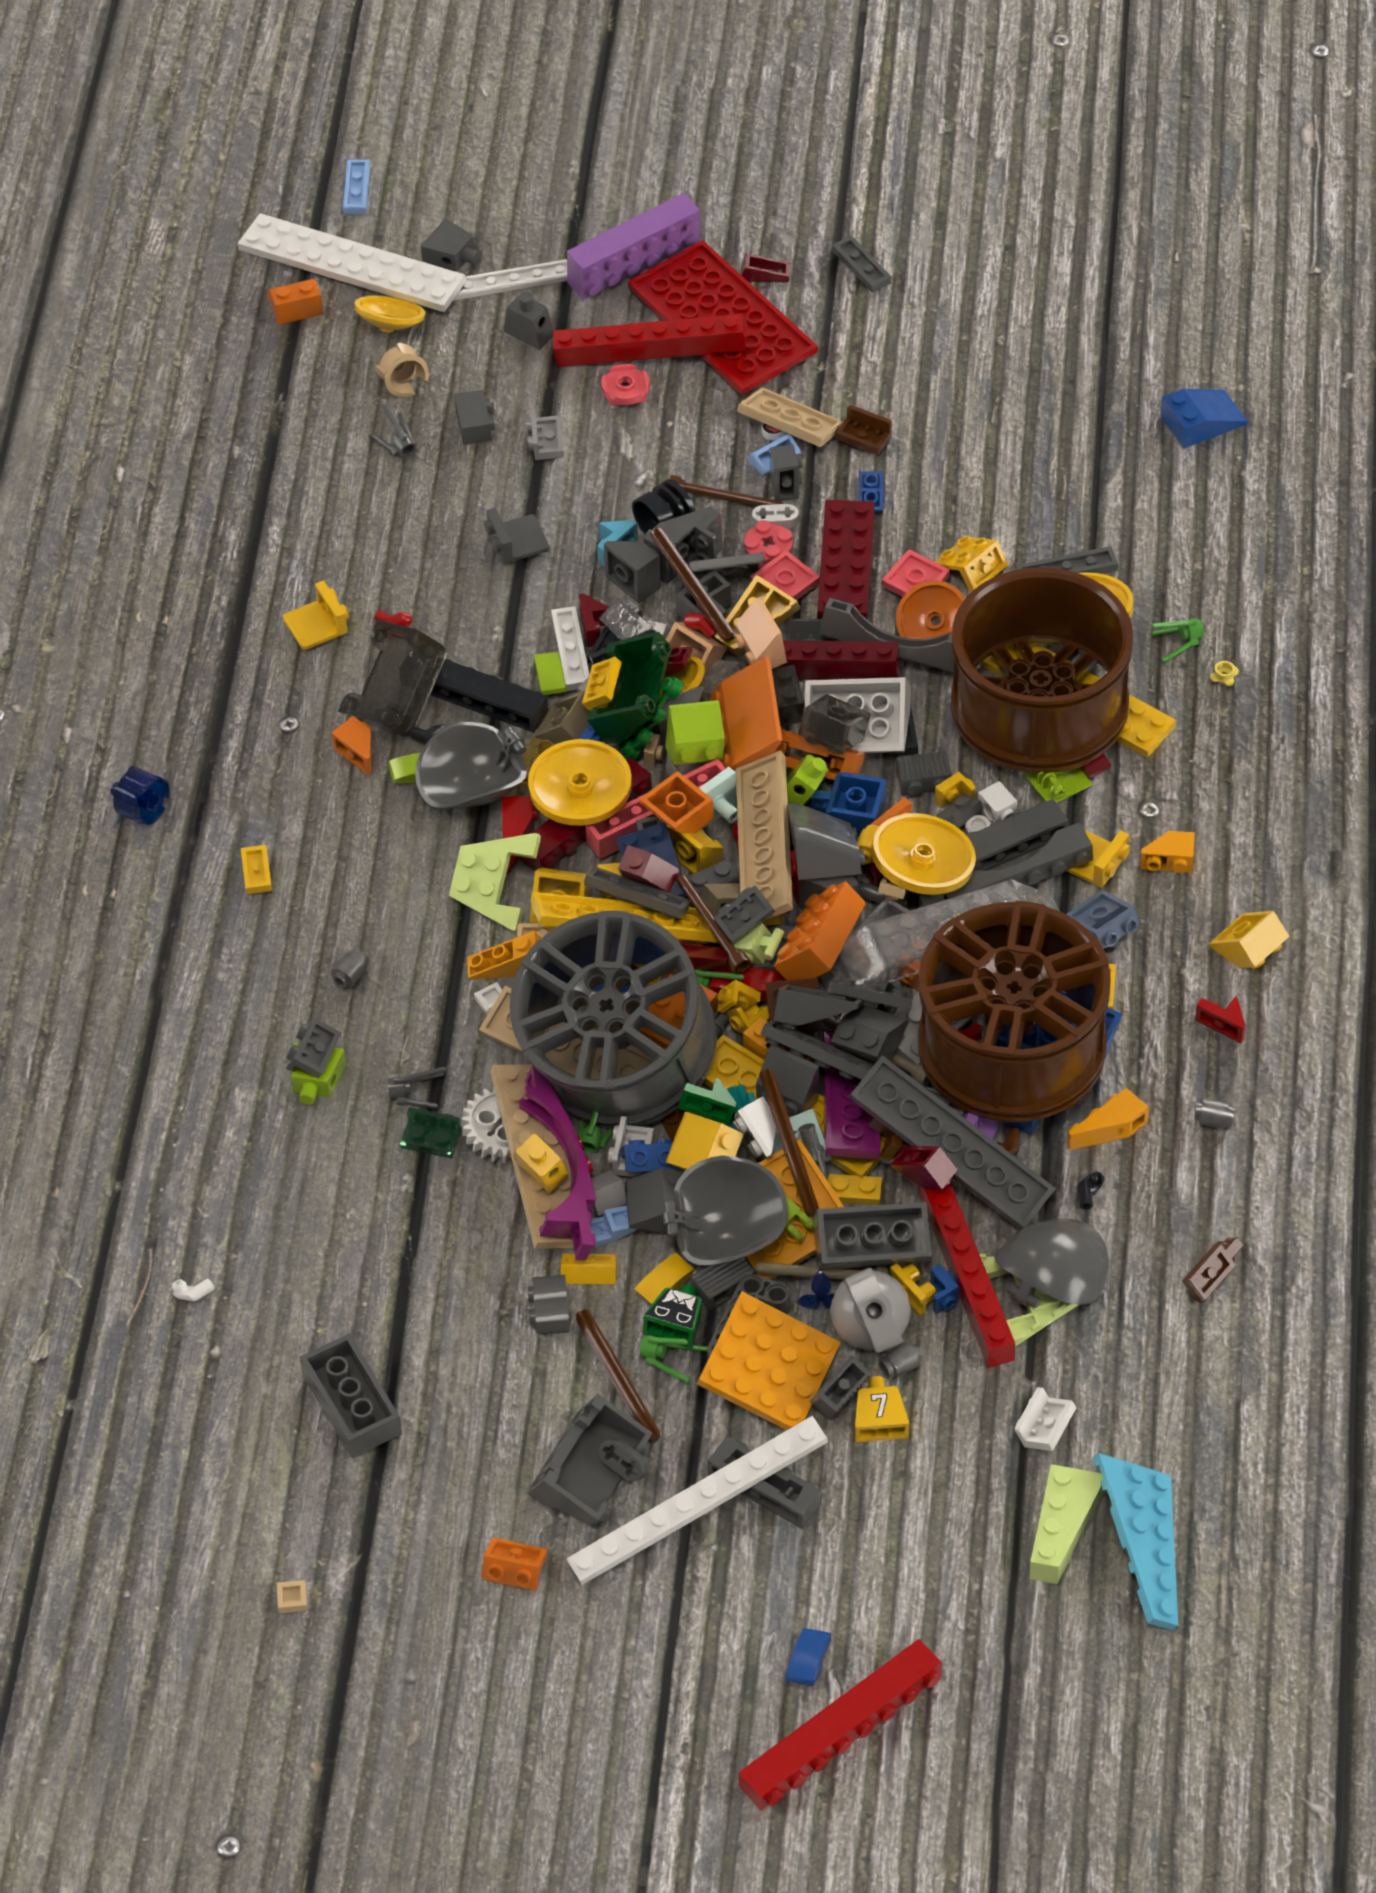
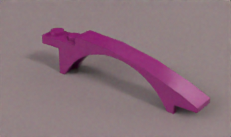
(574, 1214)

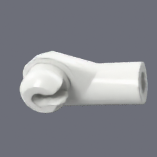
(192, 1293)

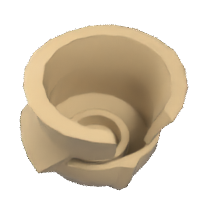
(400, 366)

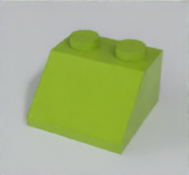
(695, 732)

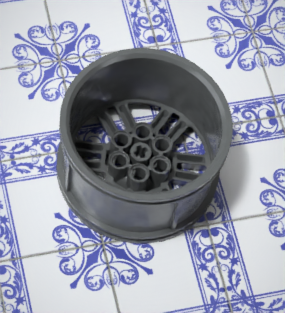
(600, 952)

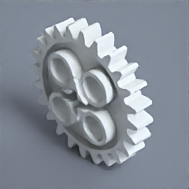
(485, 1127)

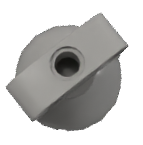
(870, 1310)

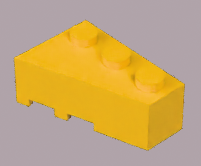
(776, 601)

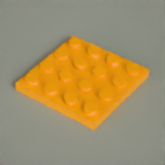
(785, 1248)
(768, 1362)

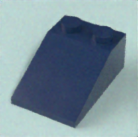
(655, 841)

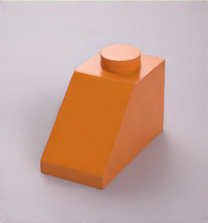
(354, 743)

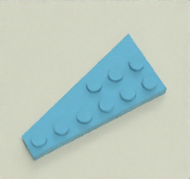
(1145, 1528)

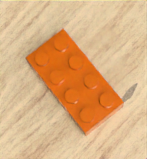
(820, 933)

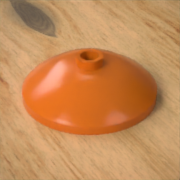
(923, 605)

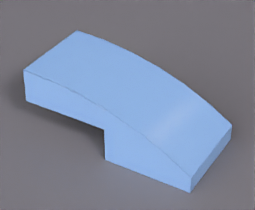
(611, 1226)

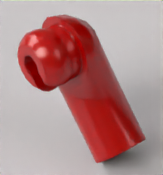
(402, 618)
(699, 622)

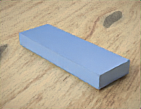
(356, 187)

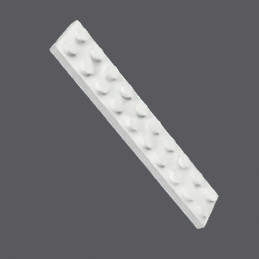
(352, 262)

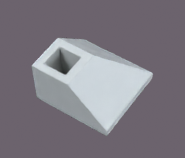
(758, 1125)

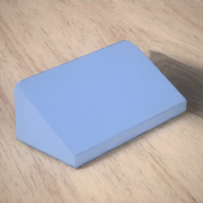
(761, 458)

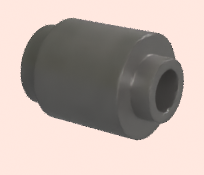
(349, 968)
(1215, 1113)
(899, 1360)

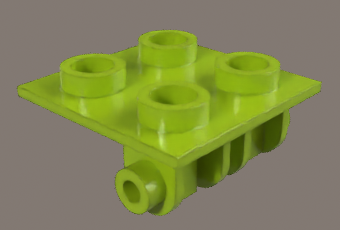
(1058, 784)

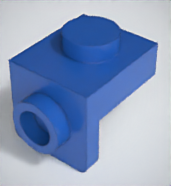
(946, 1289)

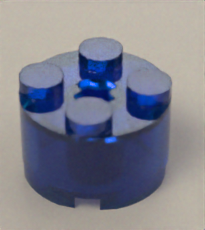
(140, 796)

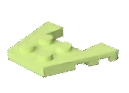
(482, 873)
(1029, 1324)

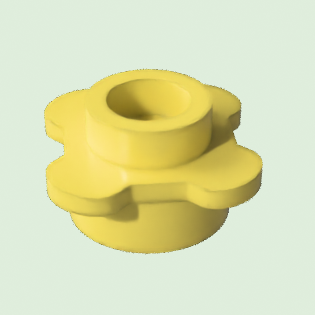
(1224, 673)

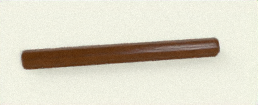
(693, 585)
(789, 1141)
(616, 1373)

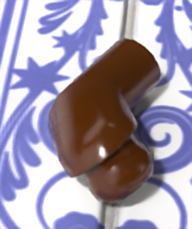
(1012, 1140)

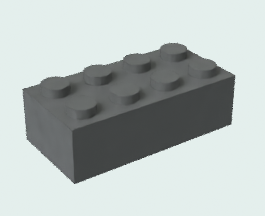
(872, 1235)
(350, 1395)

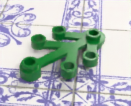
(632, 747)

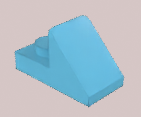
(615, 531)

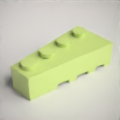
(1065, 1513)

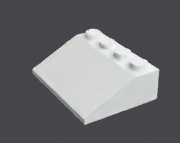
(882, 697)

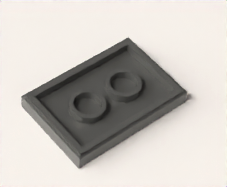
(728, 565)

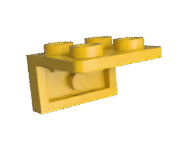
(318, 620)
(1106, 858)

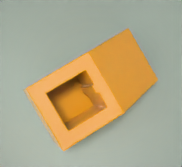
(1169, 853)

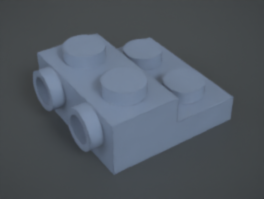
(1106, 917)

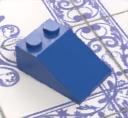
(1200, 414)

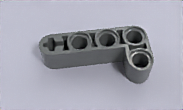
(764, 1290)

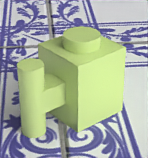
(760, 943)

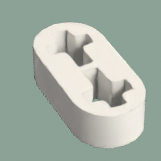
(776, 514)

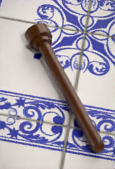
(723, 494)
(737, 960)

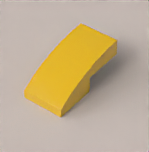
(668, 1274)

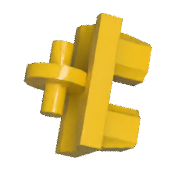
(918, 1296)

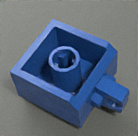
(853, 799)

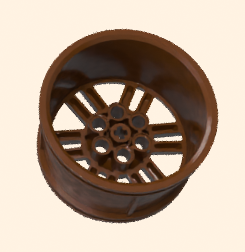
(1039, 711)
(1011, 967)

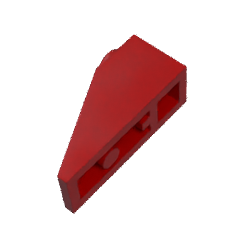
(517, 819)

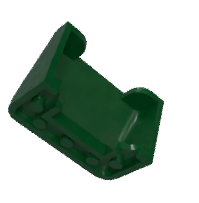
(636, 688)

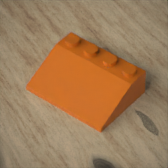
(748, 714)

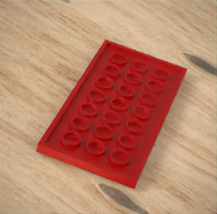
(705, 285)

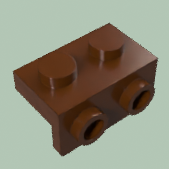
(864, 430)

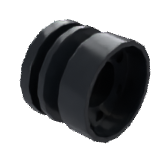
(662, 504)

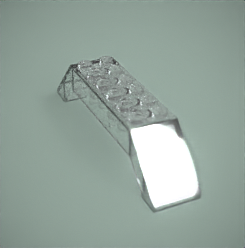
(895, 945)

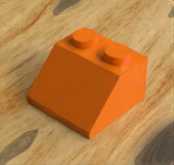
(295, 301)
(679, 804)

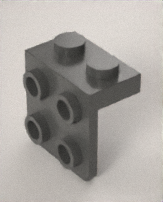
(515, 537)

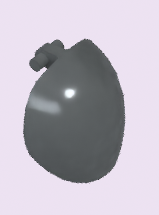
(470, 765)
(725, 1210)
(1057, 1258)

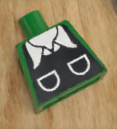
(674, 1315)

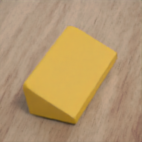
(595, 1270)

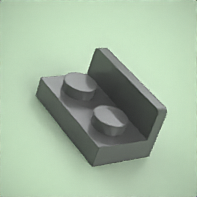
(708, 536)
(744, 914)
(313, 1048)

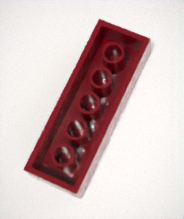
(846, 554)

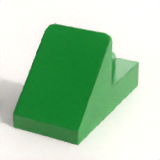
(710, 1104)

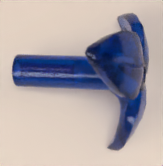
(821, 1287)

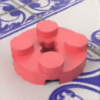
(625, 395)
(768, 532)

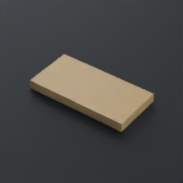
(790, 416)

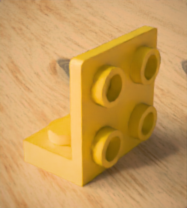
(975, 559)
(601, 683)

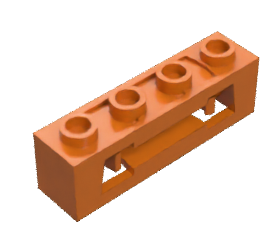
(851, 764)

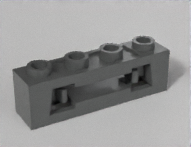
(800, 1495)

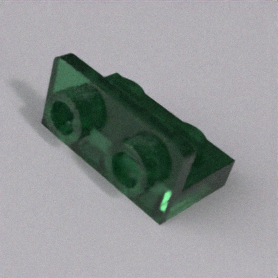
(431, 1132)

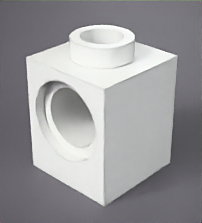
(997, 803)

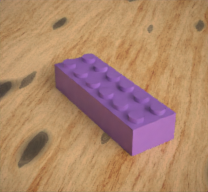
(633, 246)

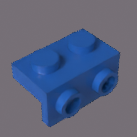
(646, 1157)

